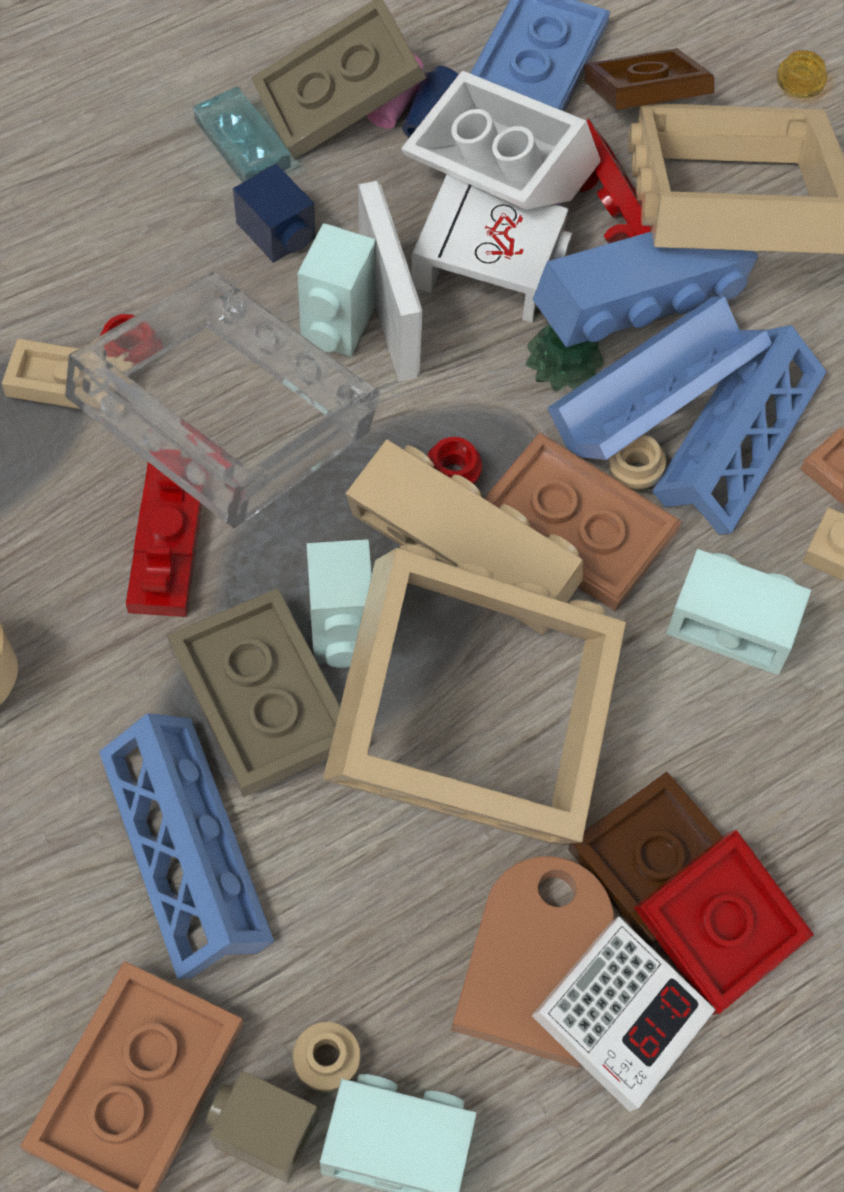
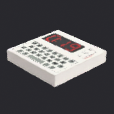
(623, 1014)

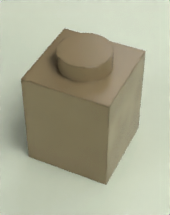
(261, 1125)

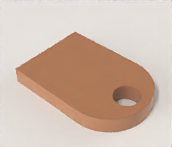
(526, 952)

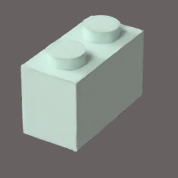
(337, 289)
(338, 592)
(739, 611)
(397, 1138)

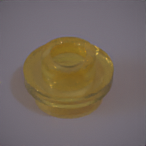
(802, 74)

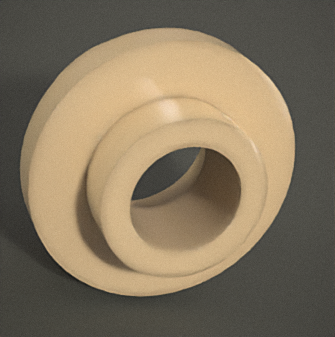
(642, 450)
(326, 1077)

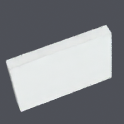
(394, 289)

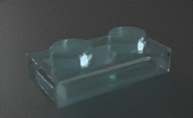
(240, 134)

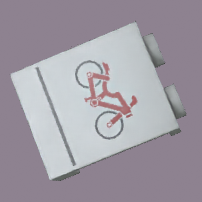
(489, 241)

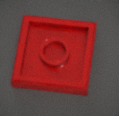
(724, 921)

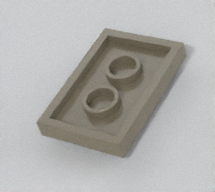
(337, 78)
(258, 690)

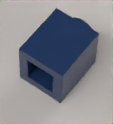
(274, 213)

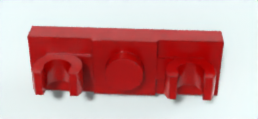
(618, 191)
(163, 548)

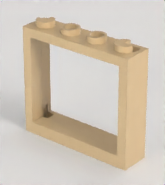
(739, 220)
(349, 758)

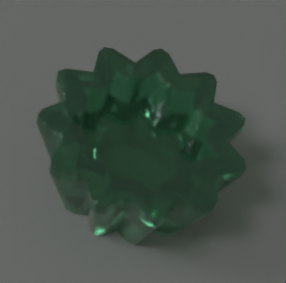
(560, 363)

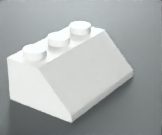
(505, 143)

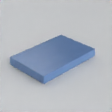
(542, 48)

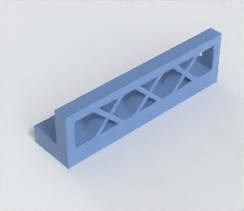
(655, 380)
(728, 417)
(196, 833)

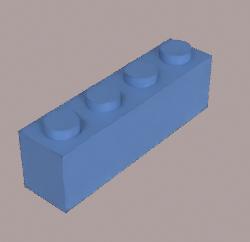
(633, 285)

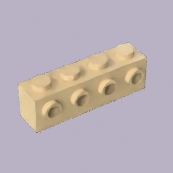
(425, 508)

